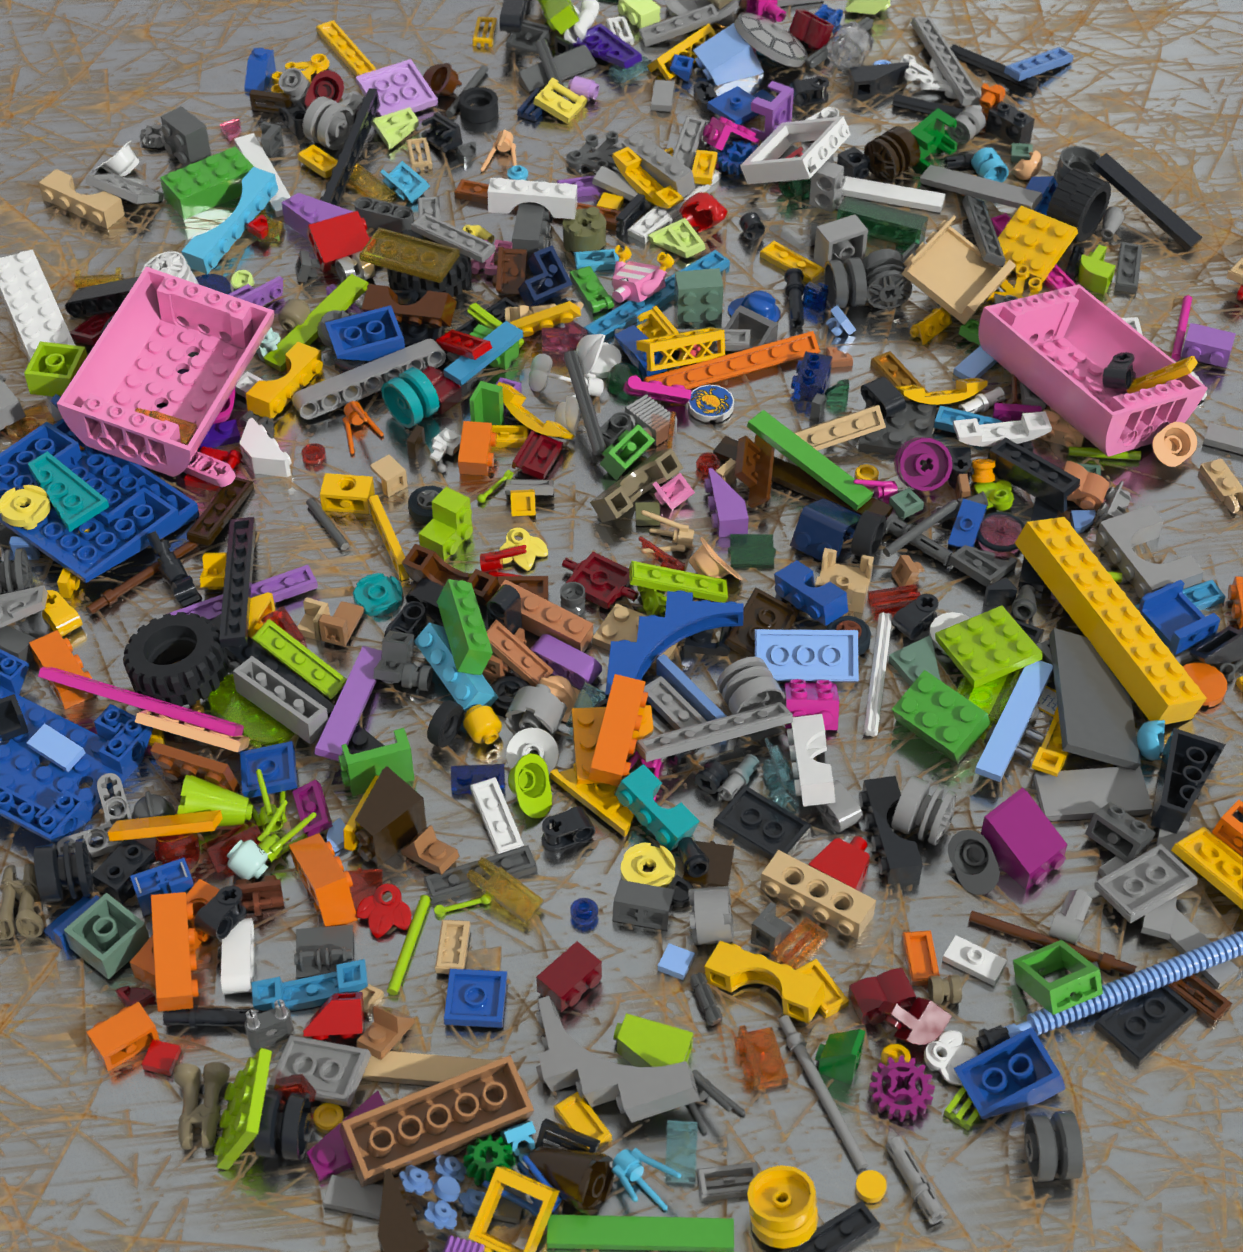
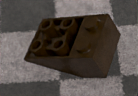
(398, 1220)

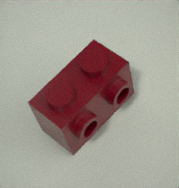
(569, 976)

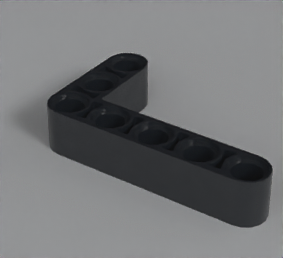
(99, 298)
(503, 606)

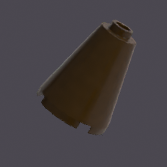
(578, 1175)

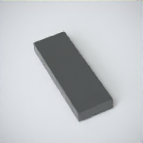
(1128, 267)

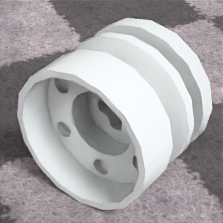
(172, 264)

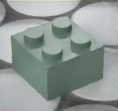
(698, 295)
(107, 935)

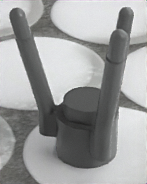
(705, 1089)

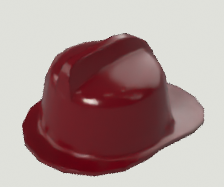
(326, 84)

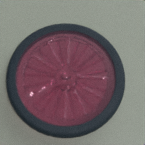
(1000, 531)

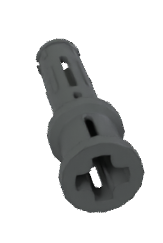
(898, 528)

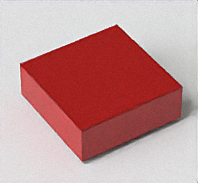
(161, 1057)

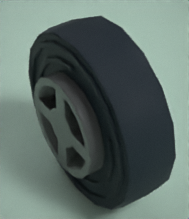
(420, 503)

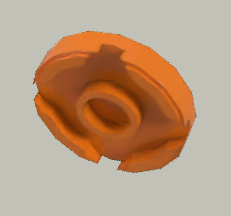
(1209, 680)

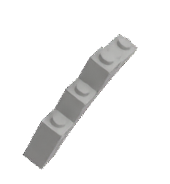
(638, 1090)

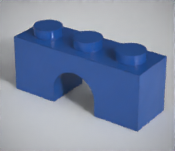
(798, 587)

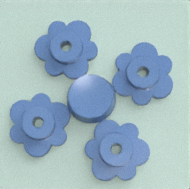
(445, 1188)

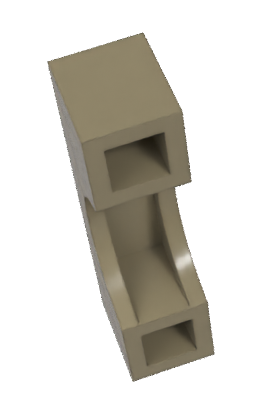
(622, 494)

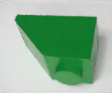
(841, 1055)

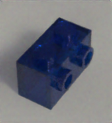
(812, 376)

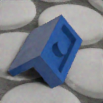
(55, 930)

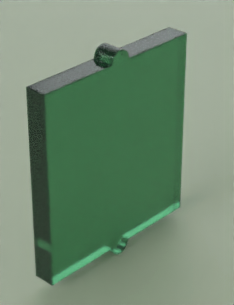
(752, 550)

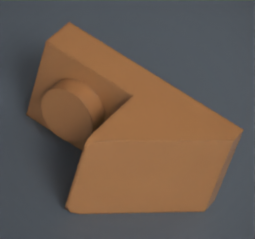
(430, 851)
(385, 1031)

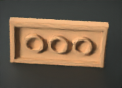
(192, 731)

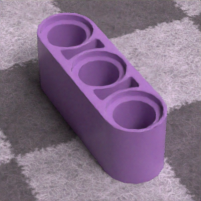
(567, 661)

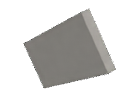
(1085, 791)

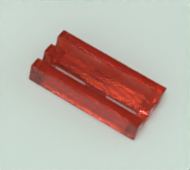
(894, 597)

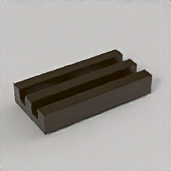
(270, 99)

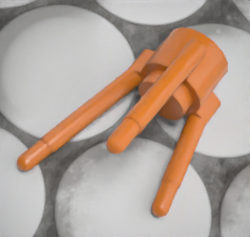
(355, 415)

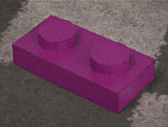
(1012, 412)
(311, 799)

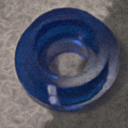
(584, 917)

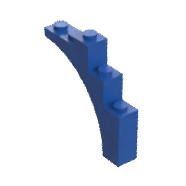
(657, 634)

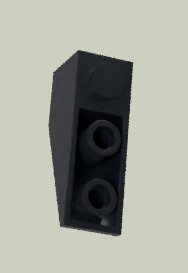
(875, 79)

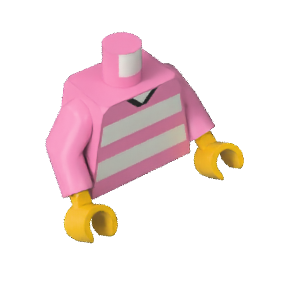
(638, 280)

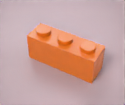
(57, 652)

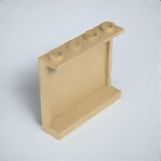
(953, 272)

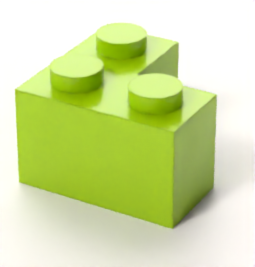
(449, 524)

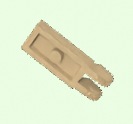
(1223, 483)

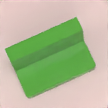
(487, 404)

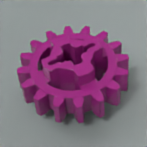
(902, 1101)

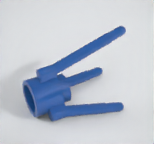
(536, 1205)

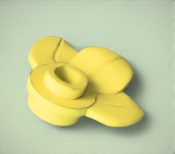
(535, 547)

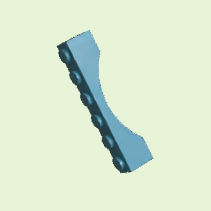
(208, 248)

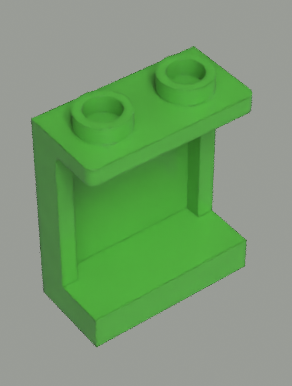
(362, 767)

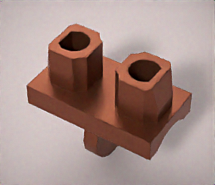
(261, 894)

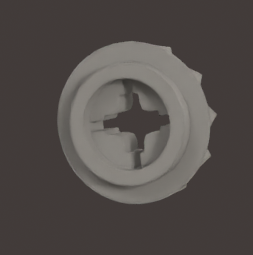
(151, 138)

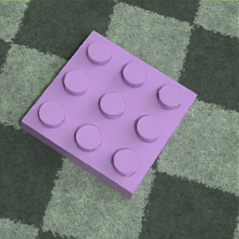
(398, 88)

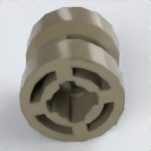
(945, 989)

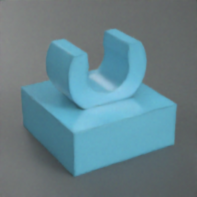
(517, 1134)

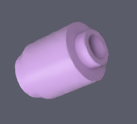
(584, 87)

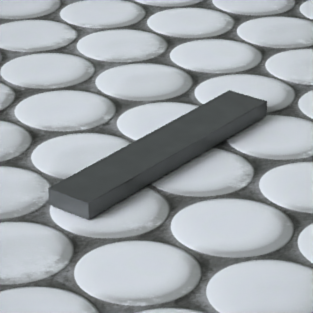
(983, 231)

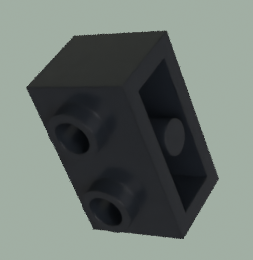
(115, 871)

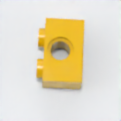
(346, 493)

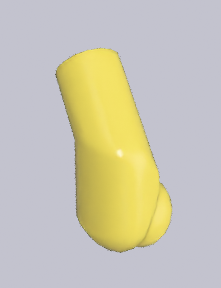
(479, 232)

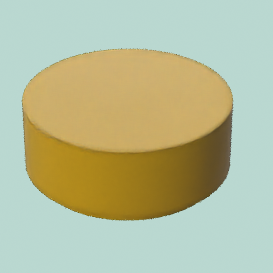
(866, 472)
(894, 1051)
(327, 1117)
(870, 1186)

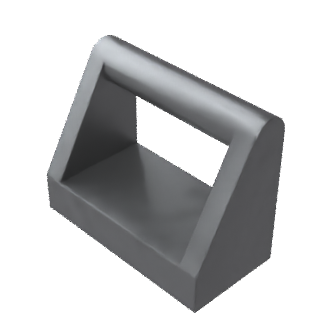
(759, 326)

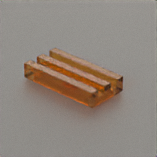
(778, 955)

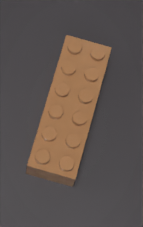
(436, 1120)

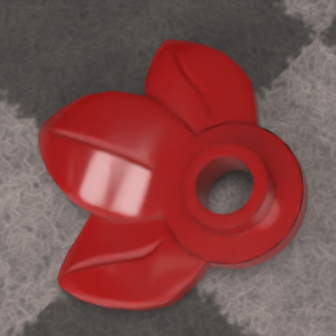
(384, 914)

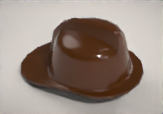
(442, 79)

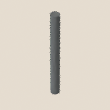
(471, 84)
(920, 528)

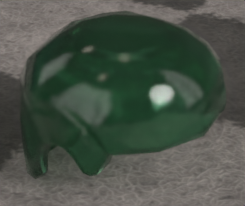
(619, 375)

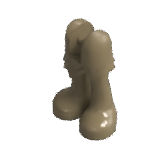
(25, 891)
(207, 1114)

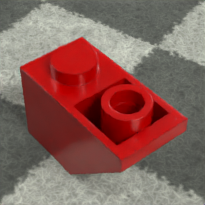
(338, 1016)

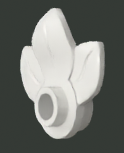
(953, 1053)

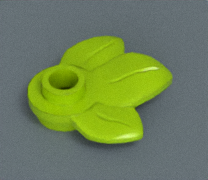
(997, 494)

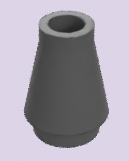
(1025, 603)

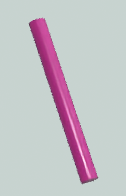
(1181, 328)

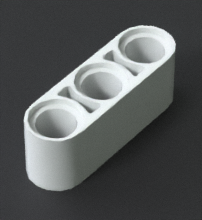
(238, 958)

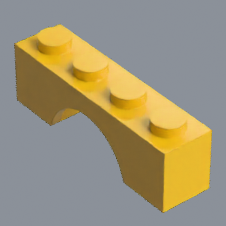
(270, 397)
(734, 967)

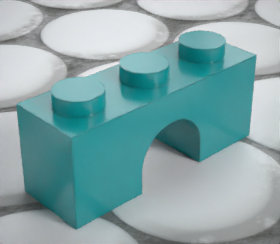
(667, 825)

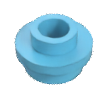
(517, 173)

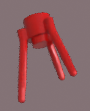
(493, 561)

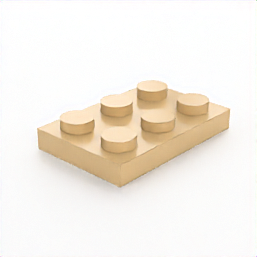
(622, 625)

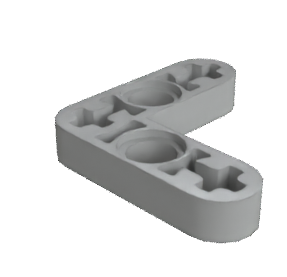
(107, 803)

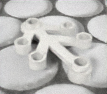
(927, 79)

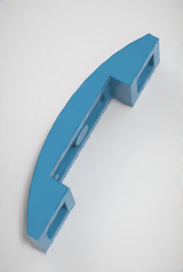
(312, 990)

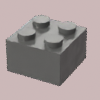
(185, 136)

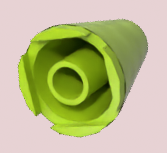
(203, 796)

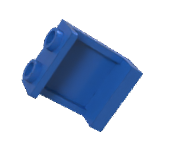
(1177, 618)

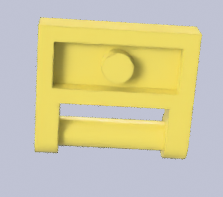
(558, 105)

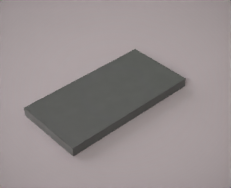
(1092, 703)

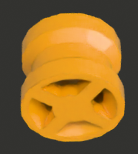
(983, 470)

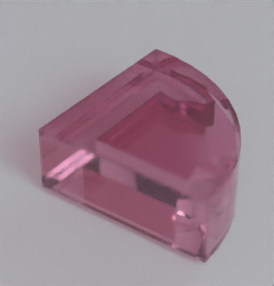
(231, 129)

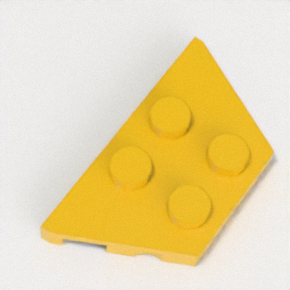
(596, 797)

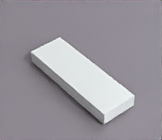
(496, 816)

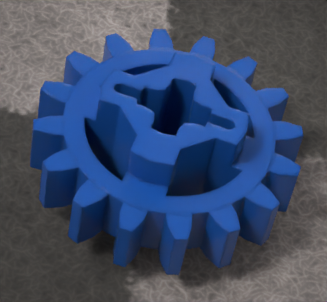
(734, 155)

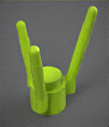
(268, 810)
(274, 845)

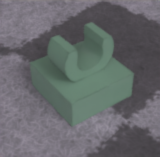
(906, 503)

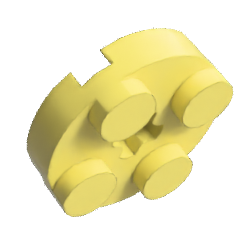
(25, 517)
(652, 856)

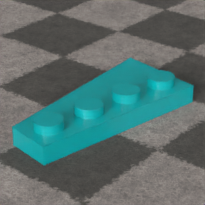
(67, 492)

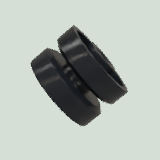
(284, 1125)

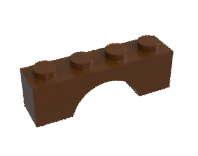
(433, 309)
(427, 564)

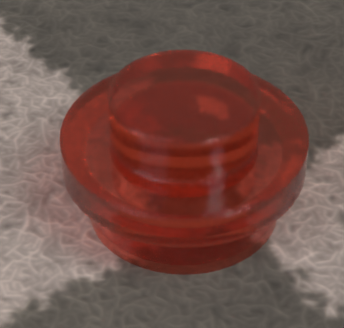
(706, 461)

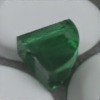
(838, 392)

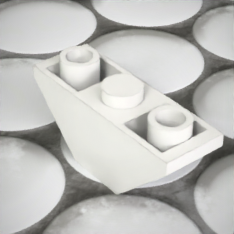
(262, 452)

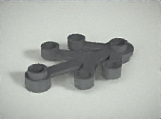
(579, 158)

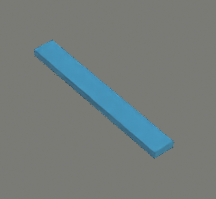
(628, 312)

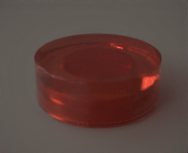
(313, 454)

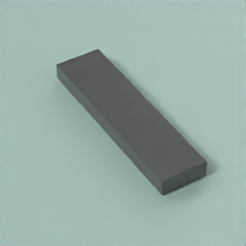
(455, 880)

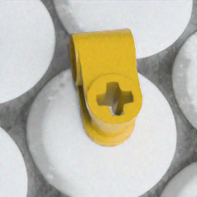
(60, 614)

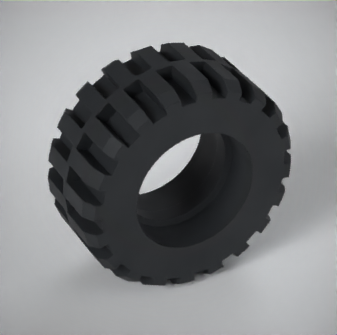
(453, 283)
(172, 638)

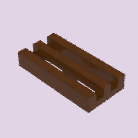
(1197, 999)

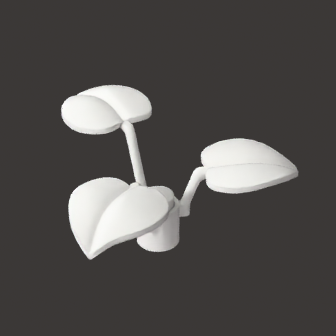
(588, 351)

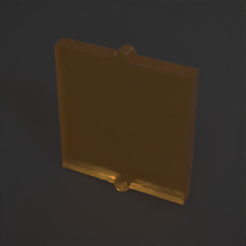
(671, 435)

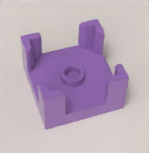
(775, 112)

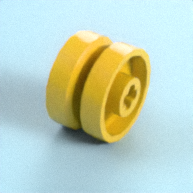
(782, 1206)

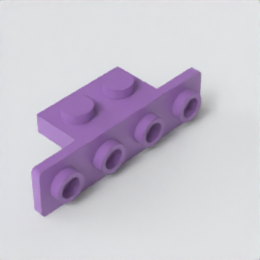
(261, 294)

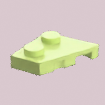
(395, 126)
(678, 238)

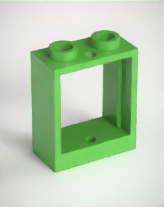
(1055, 996)

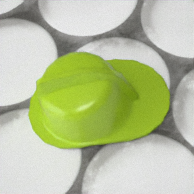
(531, 785)

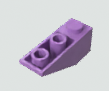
(727, 505)

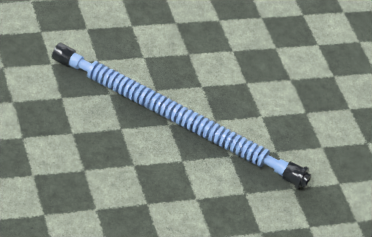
(1122, 989)

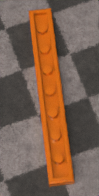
(740, 362)

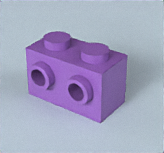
(1208, 345)

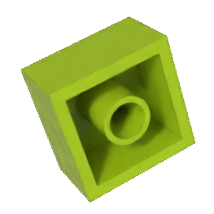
(53, 368)

